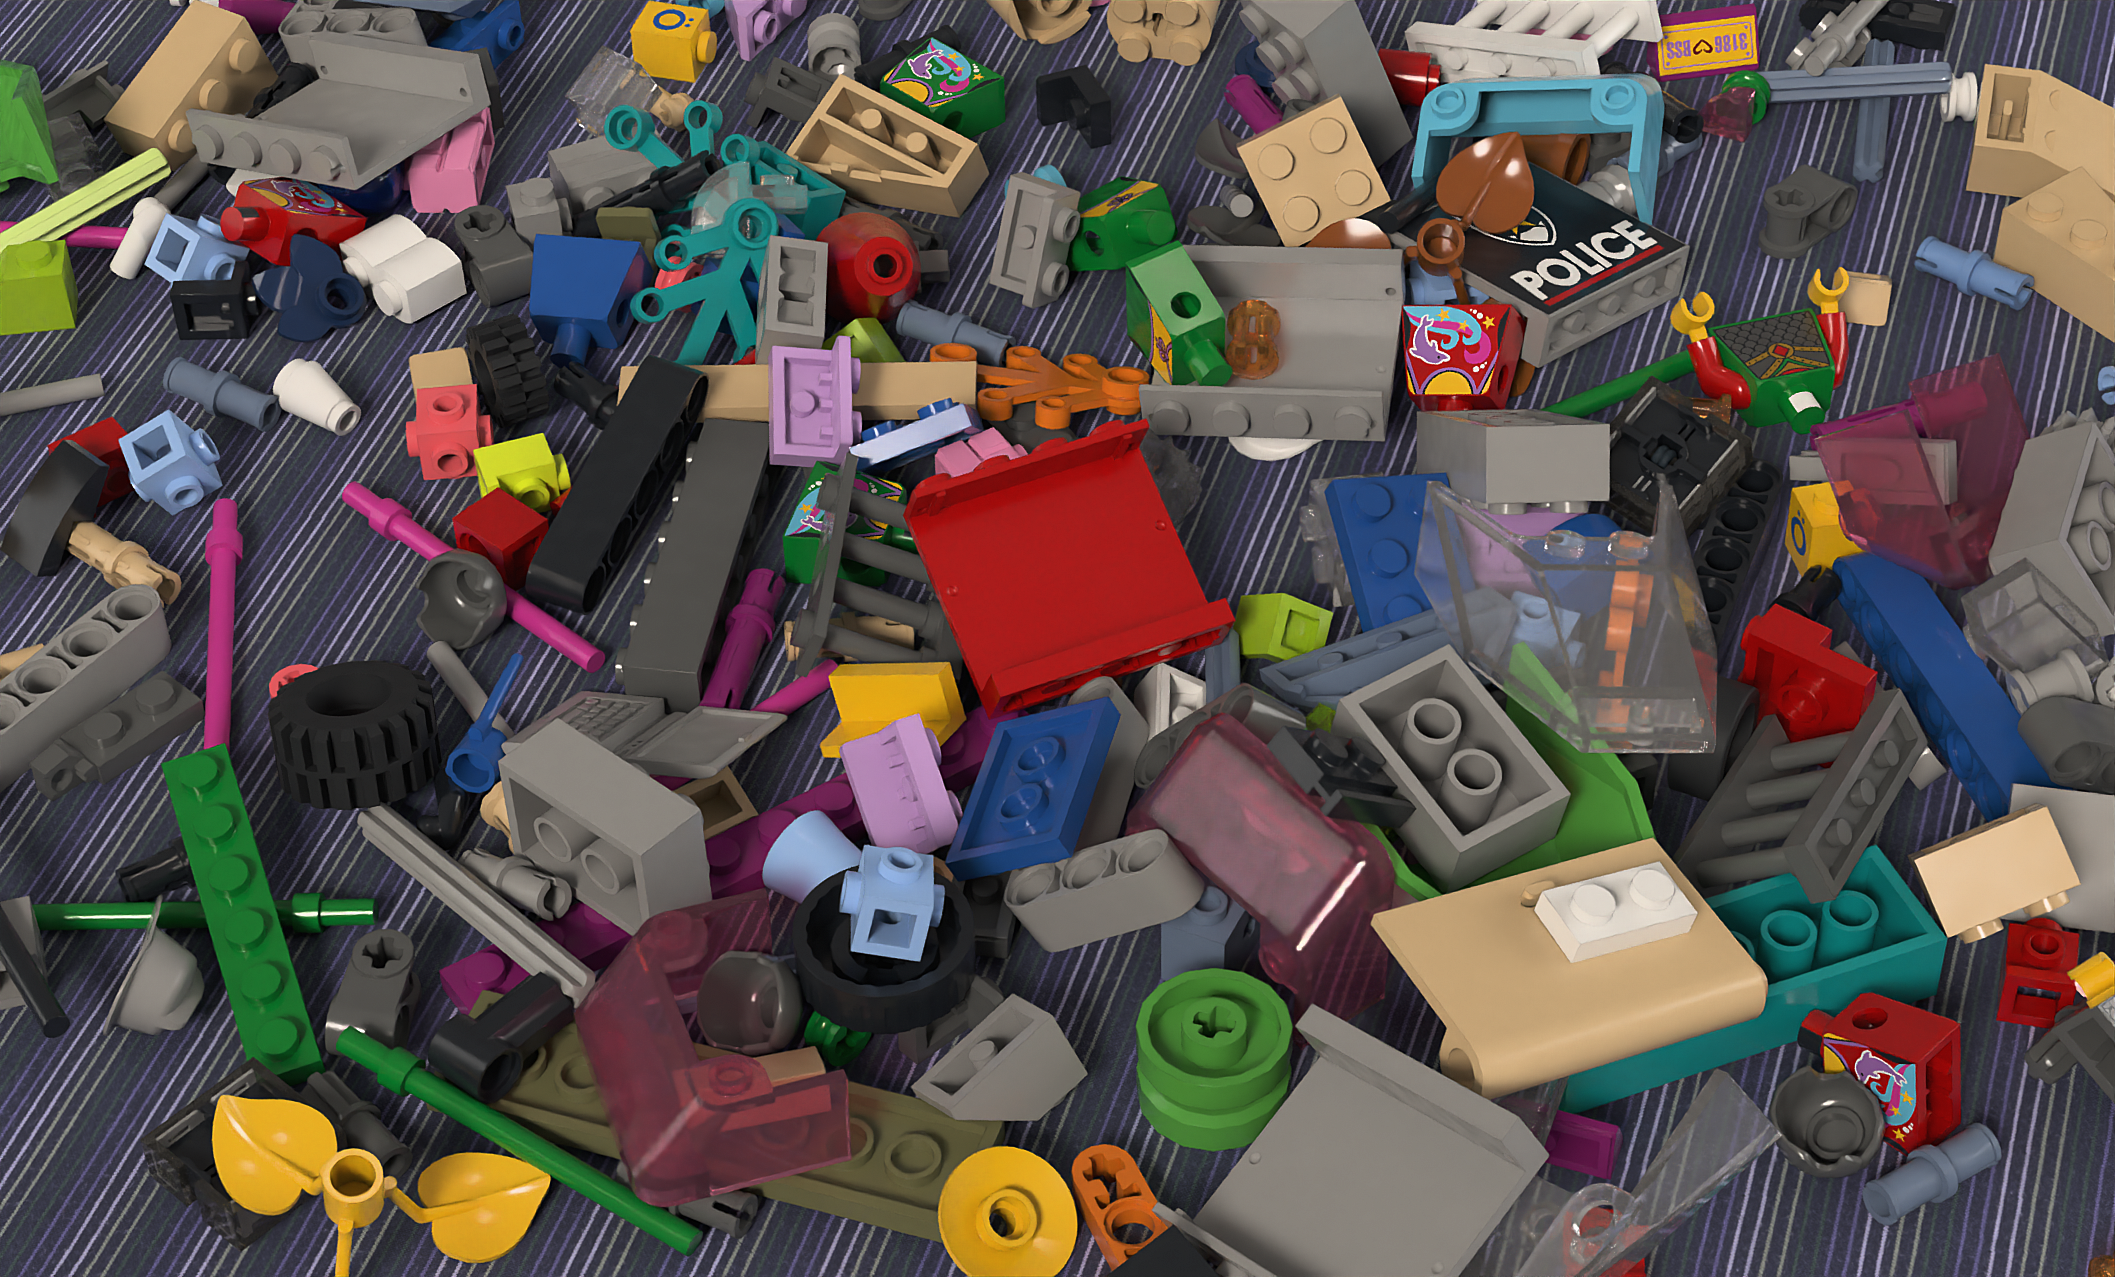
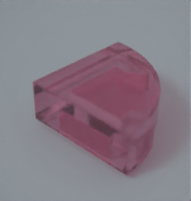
(1730, 113)

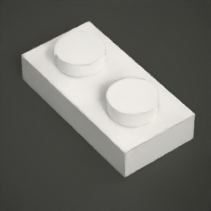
(1615, 912)

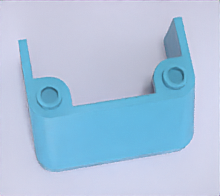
(1547, 108)

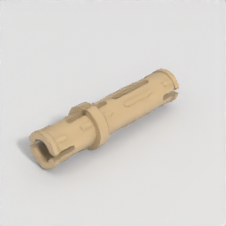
(121, 561)

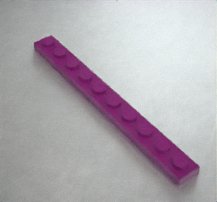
(734, 862)

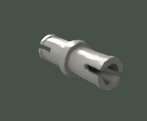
(520, 883)

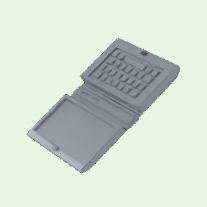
(660, 743)

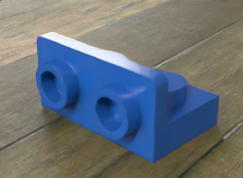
(498, 31)

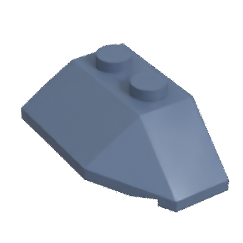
(1357, 661)

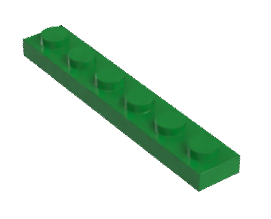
(242, 915)

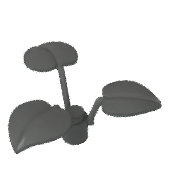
(1218, 152)

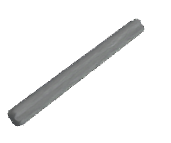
(475, 901)

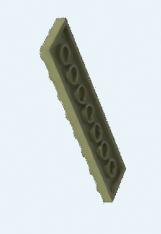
(897, 1141)

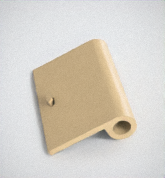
(1531, 1015)

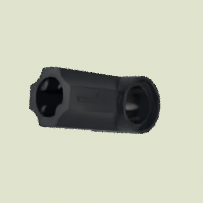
(489, 1051)

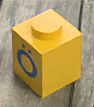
(673, 41)
(1814, 529)

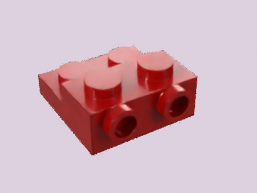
(1801, 678)

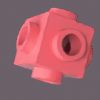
(448, 431)

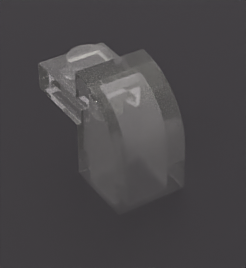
(731, 185)

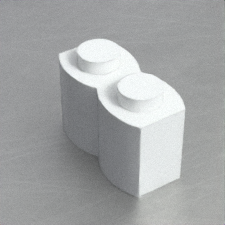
(403, 268)

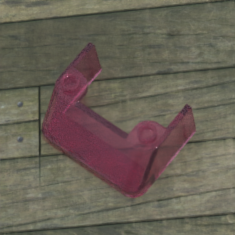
(1890, 492)
(1282, 861)
(687, 1122)

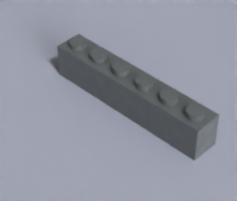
(699, 565)

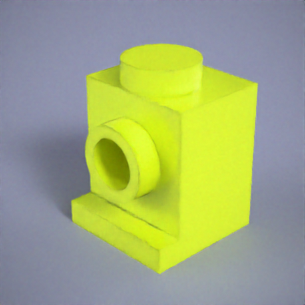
(523, 471)

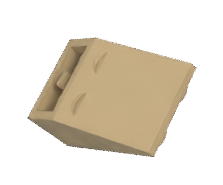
(2037, 131)

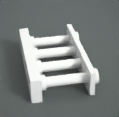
(1475, 52)

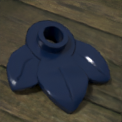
(303, 290)

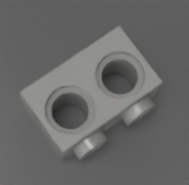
(791, 295)

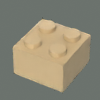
(1313, 171)
(1995, 872)

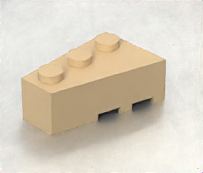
(201, 64)
(888, 152)
(2067, 245)

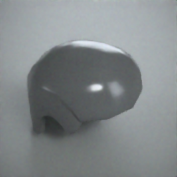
(461, 599)
(749, 1003)
(1827, 1123)

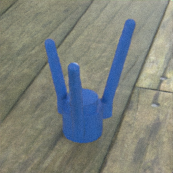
(475, 759)

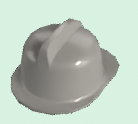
(159, 987)

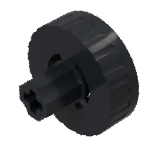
(875, 990)

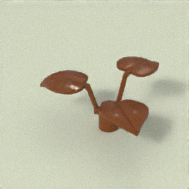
(1482, 186)

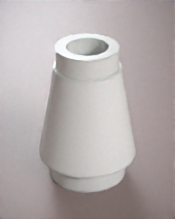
(314, 396)

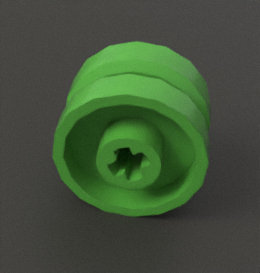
(1213, 1058)

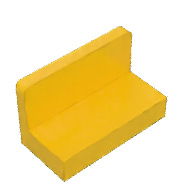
(880, 693)

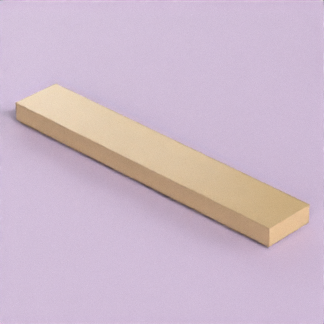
(884, 389)

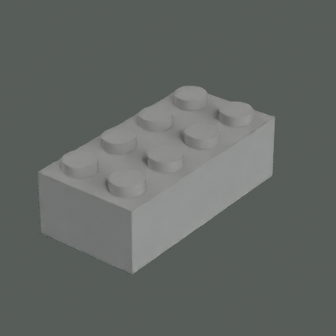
(1327, 51)
(1517, 458)

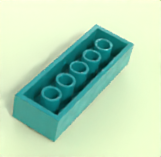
(1813, 959)

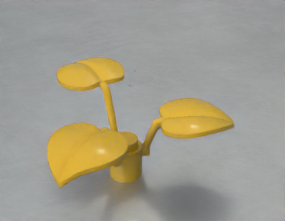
(281, 1147)

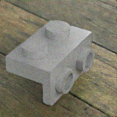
(1035, 239)

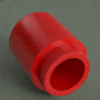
(1410, 74)

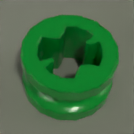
(1752, 80)
(836, 1043)

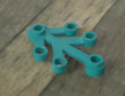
(619, 135)
(718, 289)

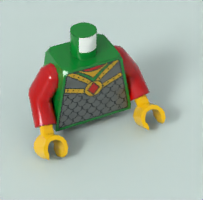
(1772, 364)

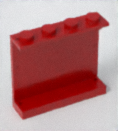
(1060, 568)

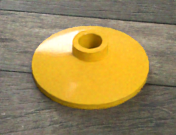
(1030, 1200)

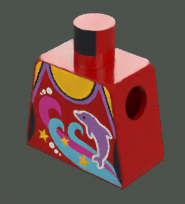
(277, 208)
(1461, 355)
(1901, 1057)

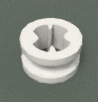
(1961, 99)

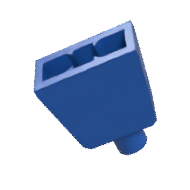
(584, 292)

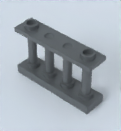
(812, 624)
(1827, 833)

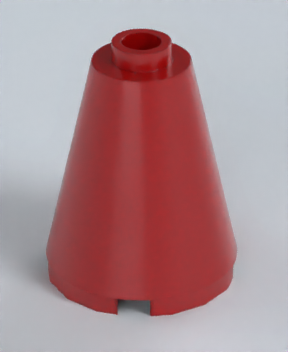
(852, 283)

